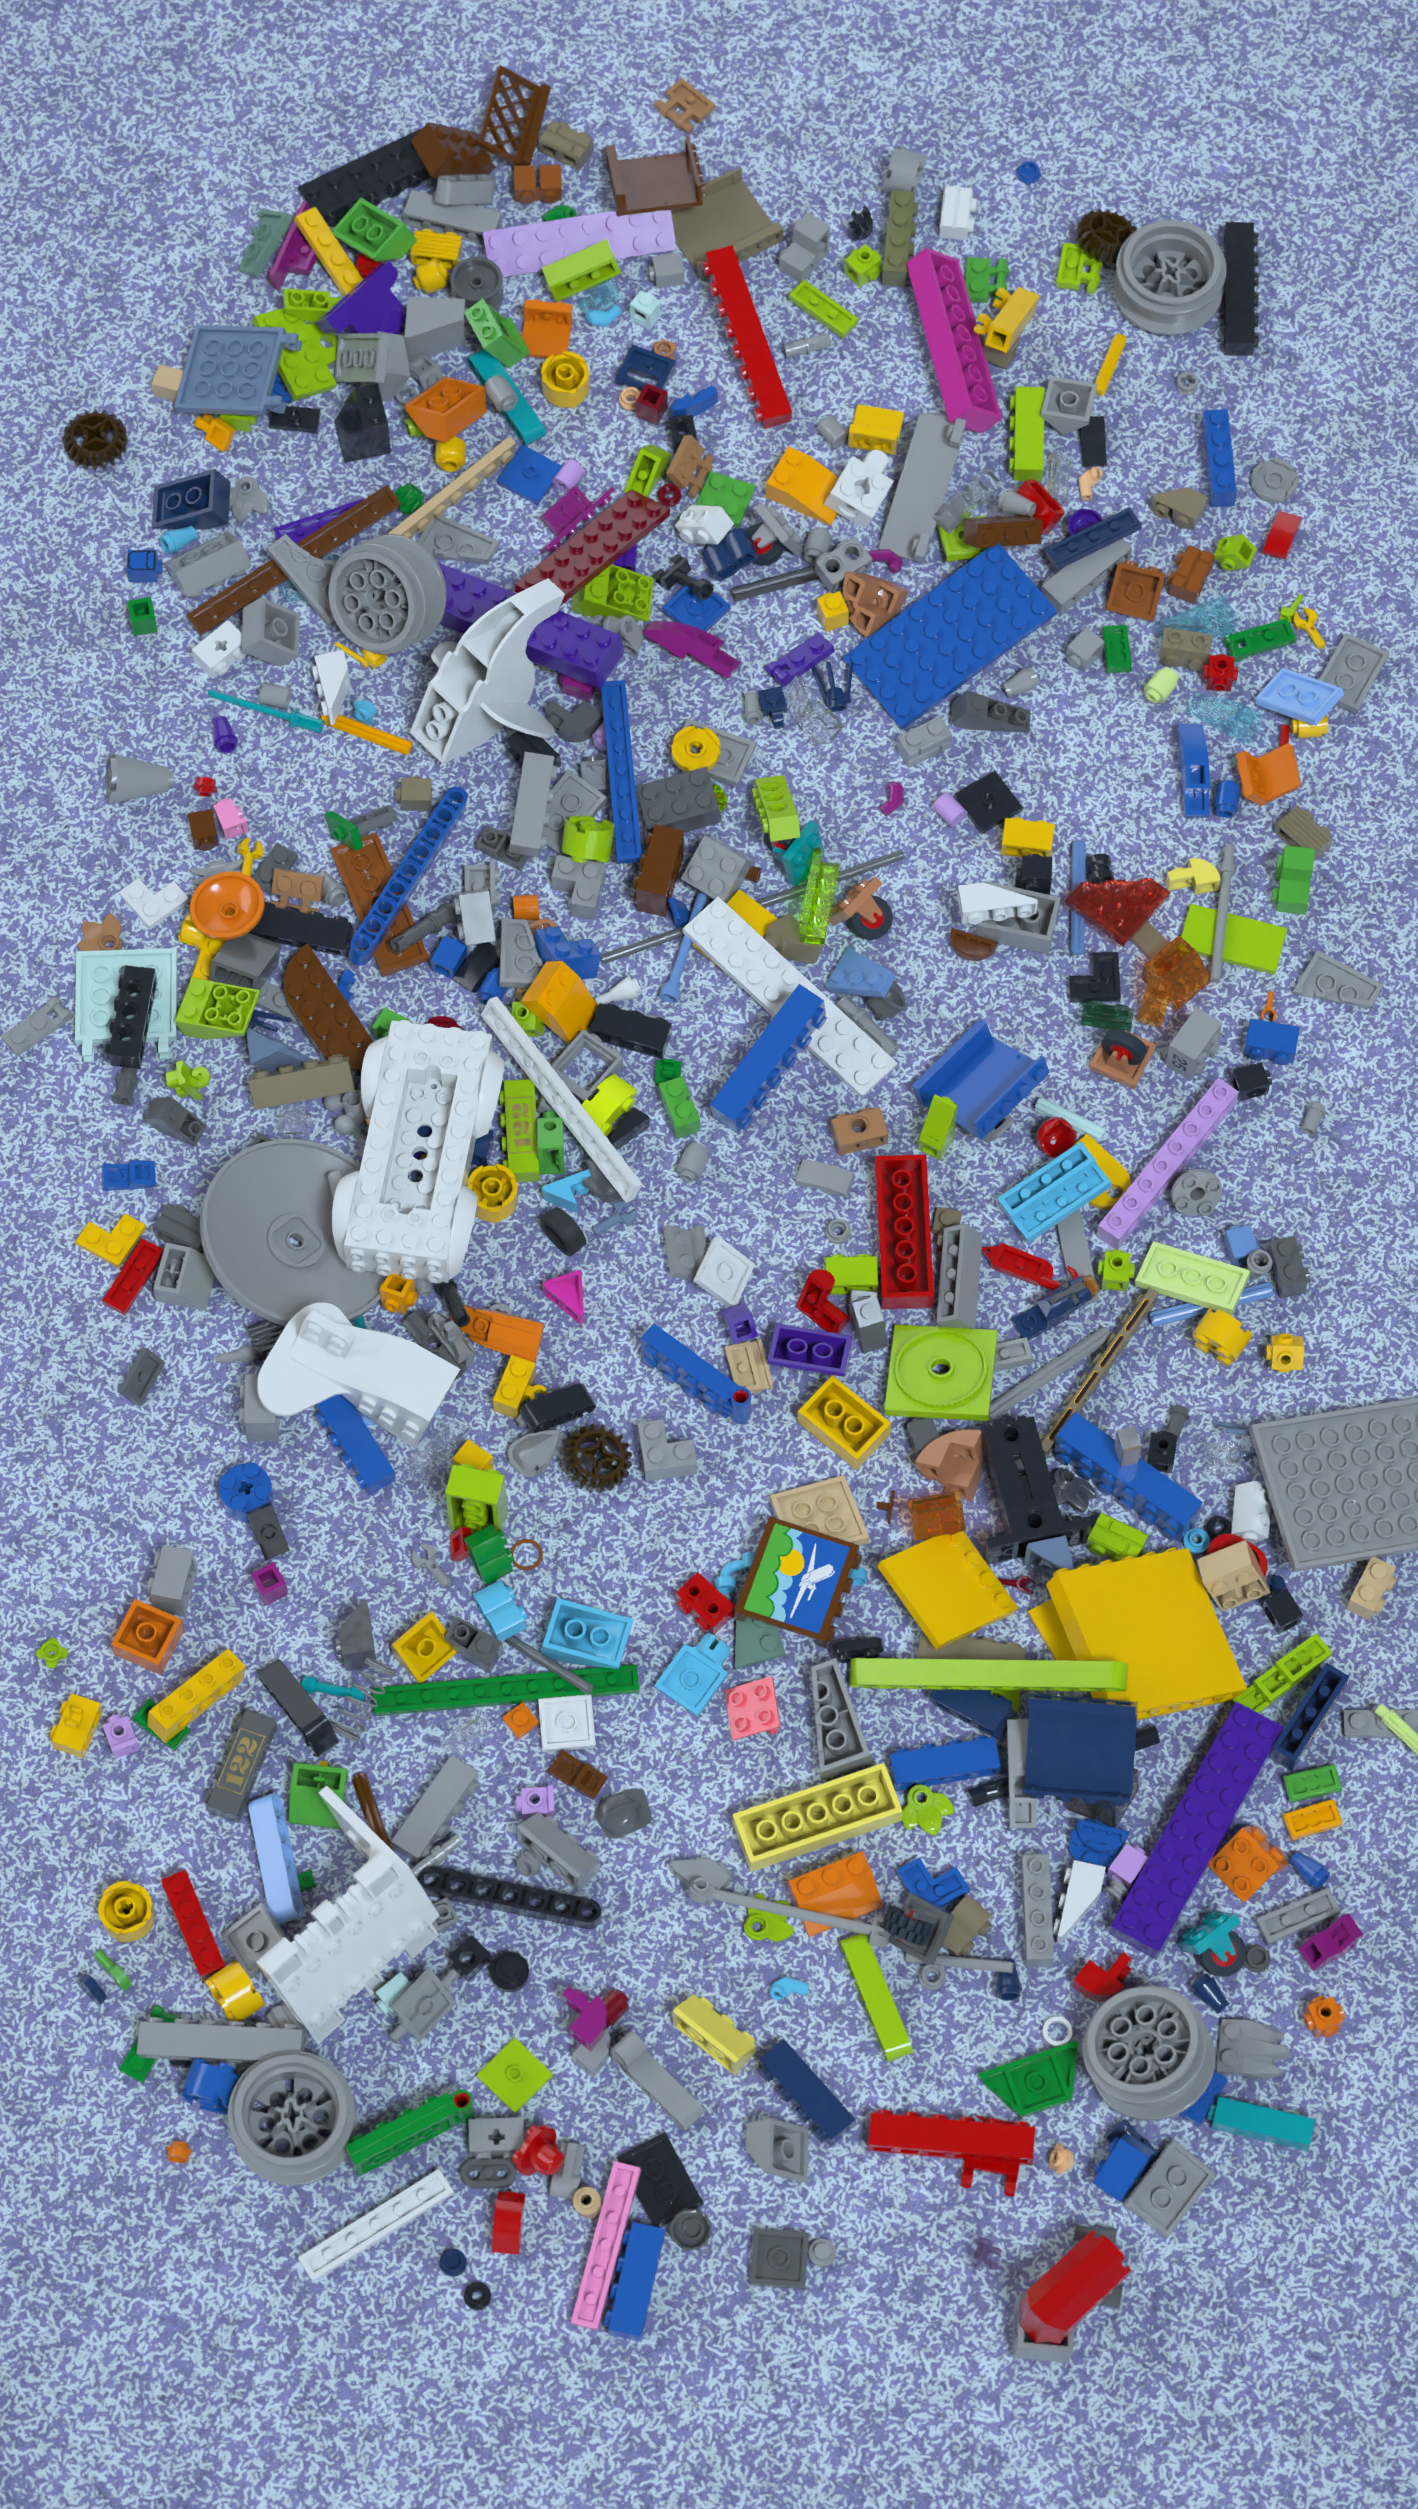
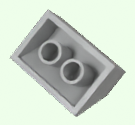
(208, 564)
(558, 1851)

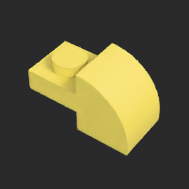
(1199, 875)

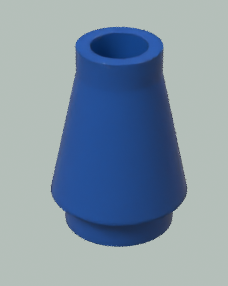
(1311, 1871)

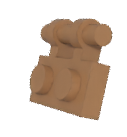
(690, 101)
(684, 464)
(297, 885)

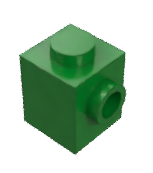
(142, 616)

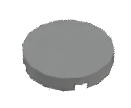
(1279, 486)

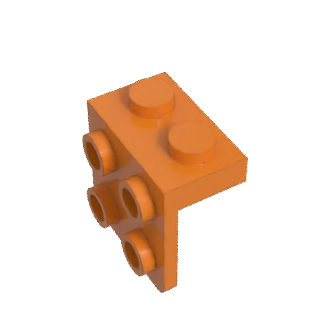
(547, 327)
(1268, 775)
(1248, 1862)

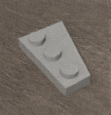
(457, 542)
(517, 955)
(1337, 982)

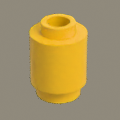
(1307, 730)

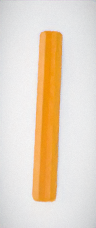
(371, 734)

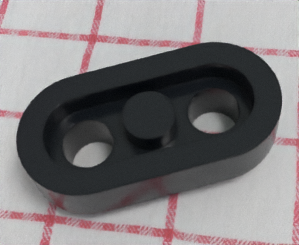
(866, 1647)

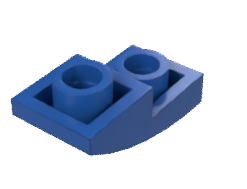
(694, 406)

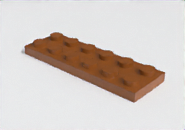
(365, 877)

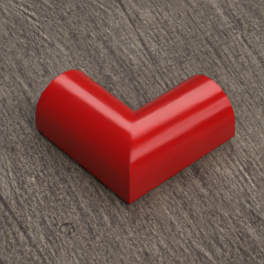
(815, 1302)

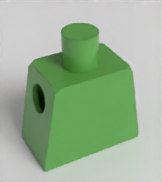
(550, 1138)

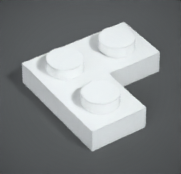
(153, 908)

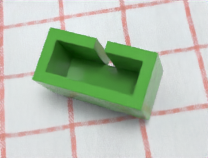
(679, 1107)

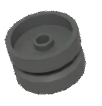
(477, 280)

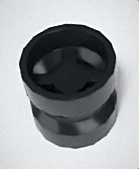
(1099, 866)

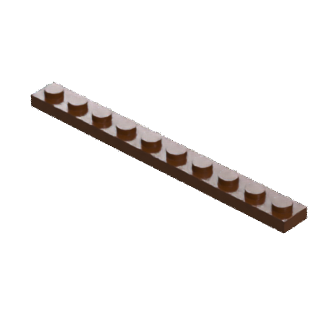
(271, 576)

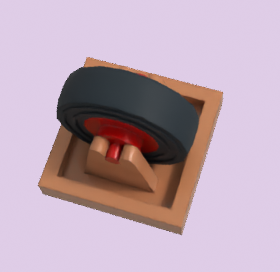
(866, 914)
(1122, 1057)

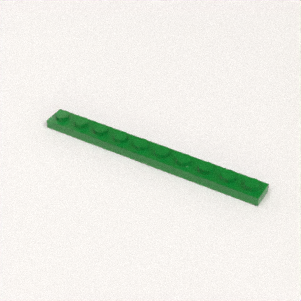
(501, 1690)

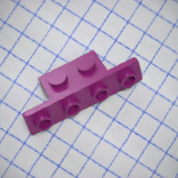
(294, 255)
(568, 512)

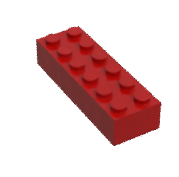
(904, 1232)

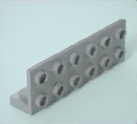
(922, 487)

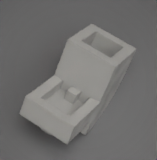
(595, 2060)

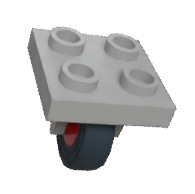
(772, 536)

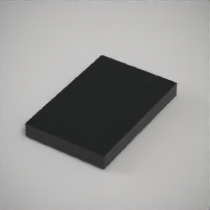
(663, 2181)

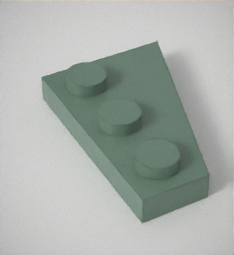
(266, 237)
(756, 1642)

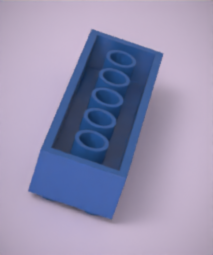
(769, 1059)
(1135, 1485)

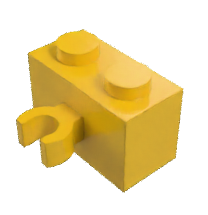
(516, 1387)
(76, 1725)

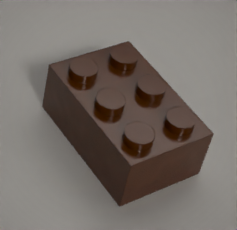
(451, 151)
(659, 870)

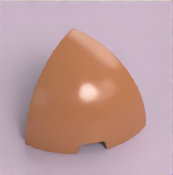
(871, 601)
(954, 1461)

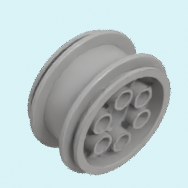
(1186, 304)
(419, 590)
(1141, 2014)
(264, 2083)

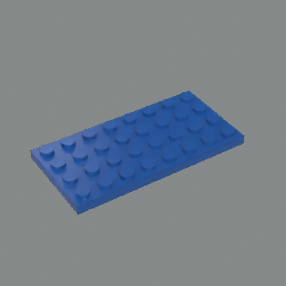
(949, 635)

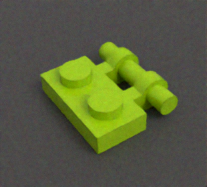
(1071, 269)

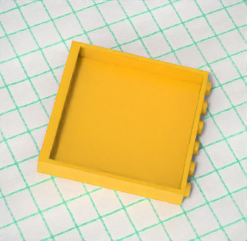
(1158, 1622)

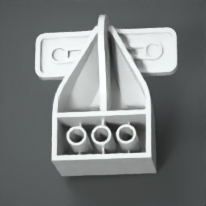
(377, 1372)

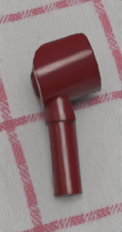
(1020, 1584)

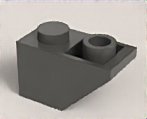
(174, 1120)
(474, 1644)

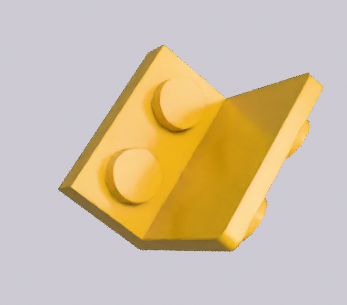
(876, 429)

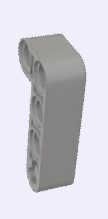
(656, 2081)

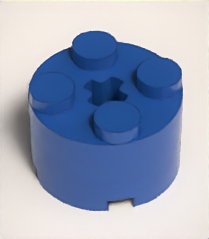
(240, 1479)
(209, 2085)

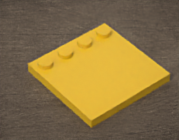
(947, 1588)

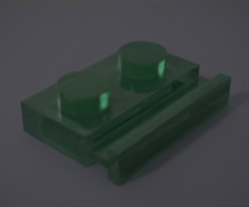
(1107, 1016)

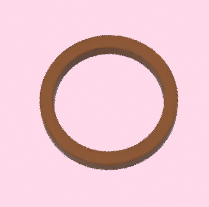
(532, 1542)

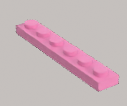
(606, 2246)

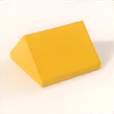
(423, 1648)

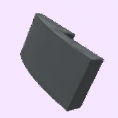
(496, 845)

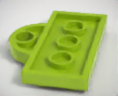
(305, 370)

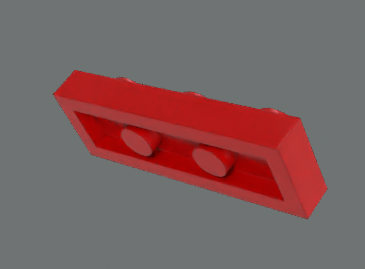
(133, 1277)

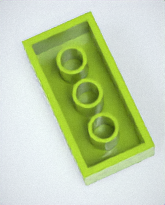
(476, 1498)

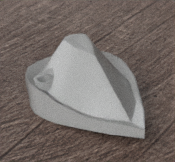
(534, 1451)

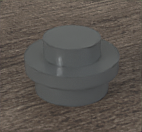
(1257, 1959)

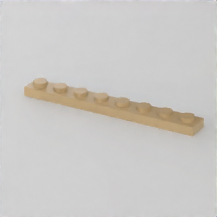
(455, 490)

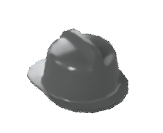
(890, 1004)
(623, 1813)

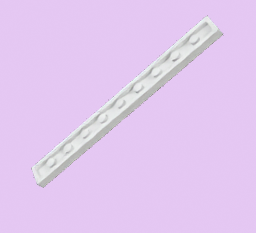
(561, 1099)

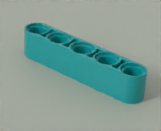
(522, 417)

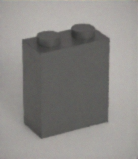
(245, 961)

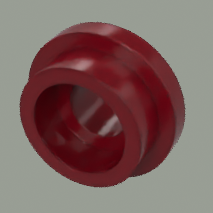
(669, 489)

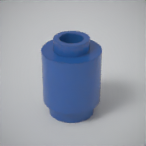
(1226, 798)
(490, 987)

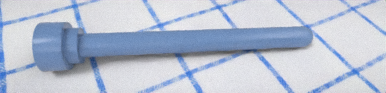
(670, 991)

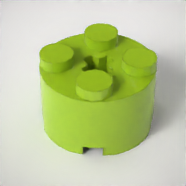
(588, 839)

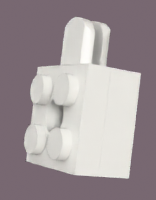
(860, 488)

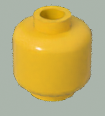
(431, 276)
(451, 454)

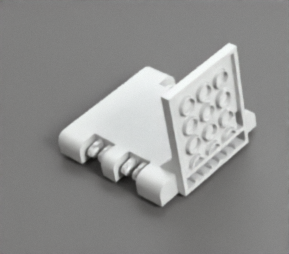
(353, 1936)

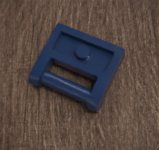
(645, 364)

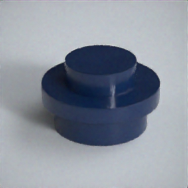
(453, 2262)

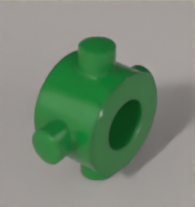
(306, 1880)

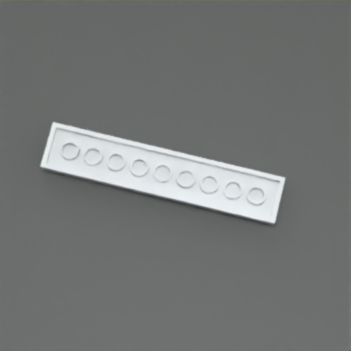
(772, 980)

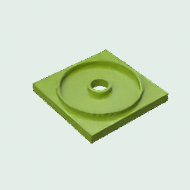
(959, 1393)

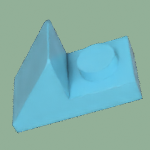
(562, 1191)

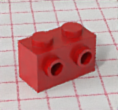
(704, 1604)

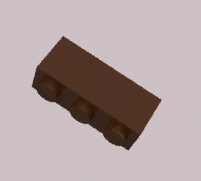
(1004, 530)

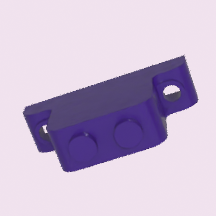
(368, 306)

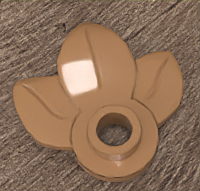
(99, 935)

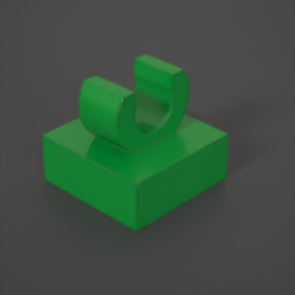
(667, 1070)

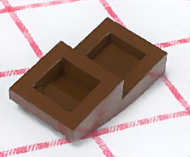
(577, 1775)

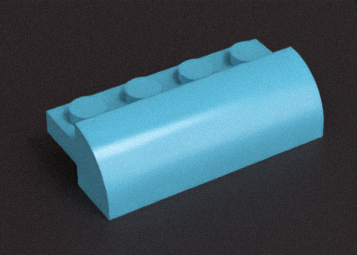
(1054, 1192)

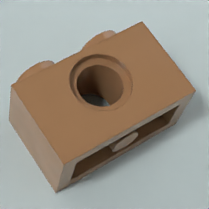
(849, 1141)

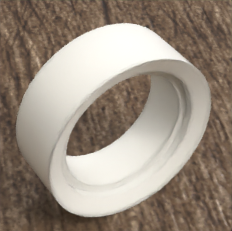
(1066, 2023)

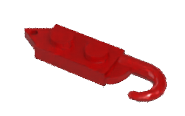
(1023, 1266)

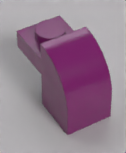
(1331, 1943)
(592, 2017)

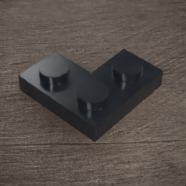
(1102, 985)

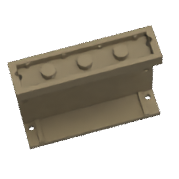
(725, 219)

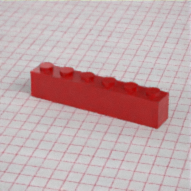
(951, 2138)

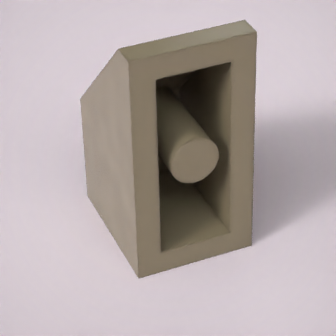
(785, 938)

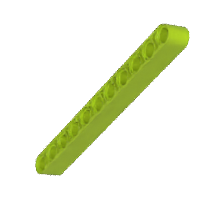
(989, 1674)

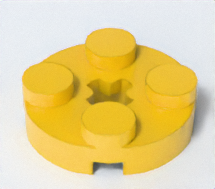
(696, 737)

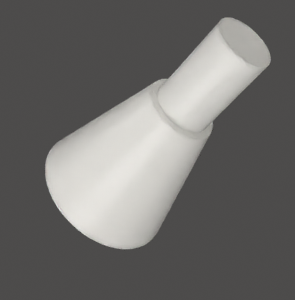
(624, 990)

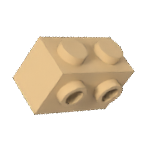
(1370, 1589)

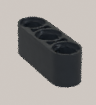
(557, 1408)

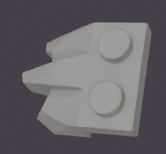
(452, 1339)
(1250, 2049)

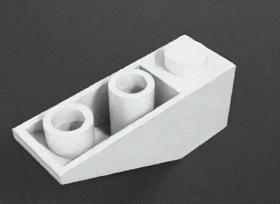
(334, 682)
(987, 902)
(1082, 1894)

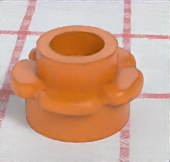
(178, 2152)

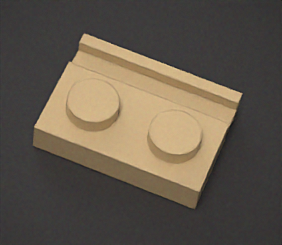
(749, 1366)

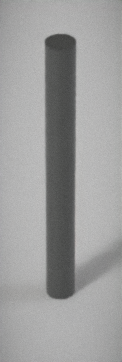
(550, 1664)

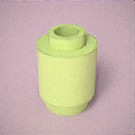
(1161, 685)

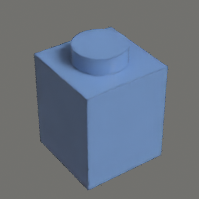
(1240, 1243)

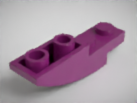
(686, 639)

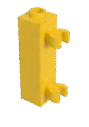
(1011, 320)

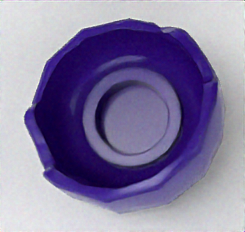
(1082, 519)

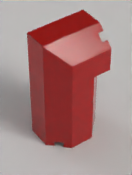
(1072, 2289)

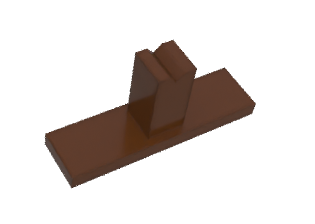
(887, 1506)

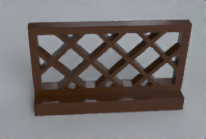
(528, 129)

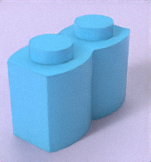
(500, 1611)

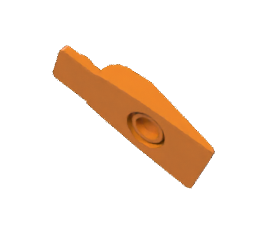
(504, 1332)

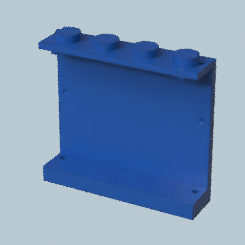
(980, 1078)

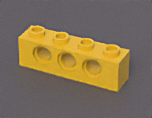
(196, 1695)

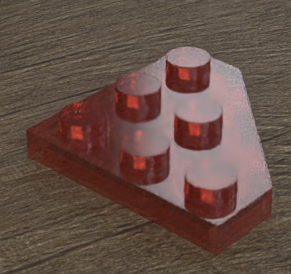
(1118, 905)

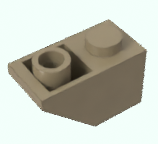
(1181, 506)

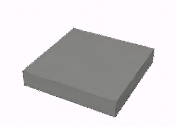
(253, 1938)

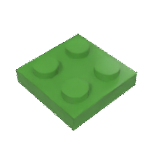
(728, 493)

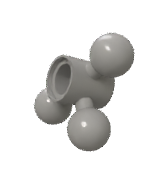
(353, 1107)

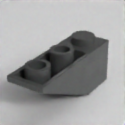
(988, 714)

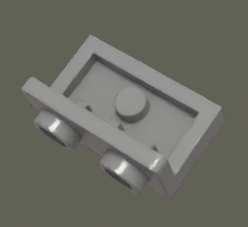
(484, 877)

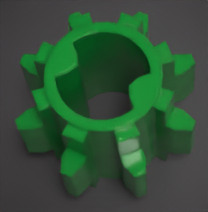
(410, 498)

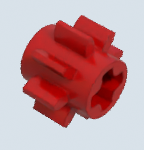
(366, 265)

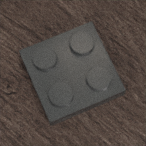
(779, 2259)

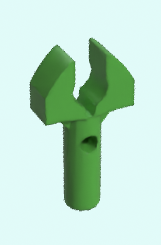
(114, 1970)

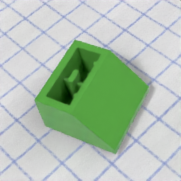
(306, 1804)

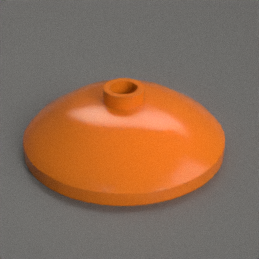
(226, 894)

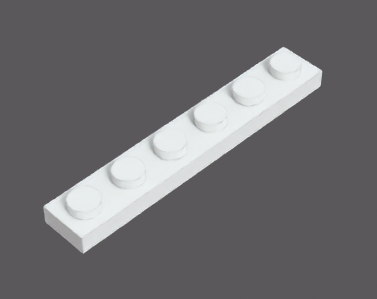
(375, 2225)

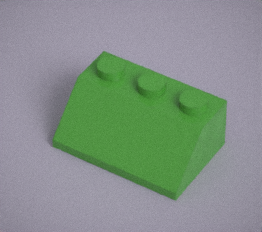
(374, 232)

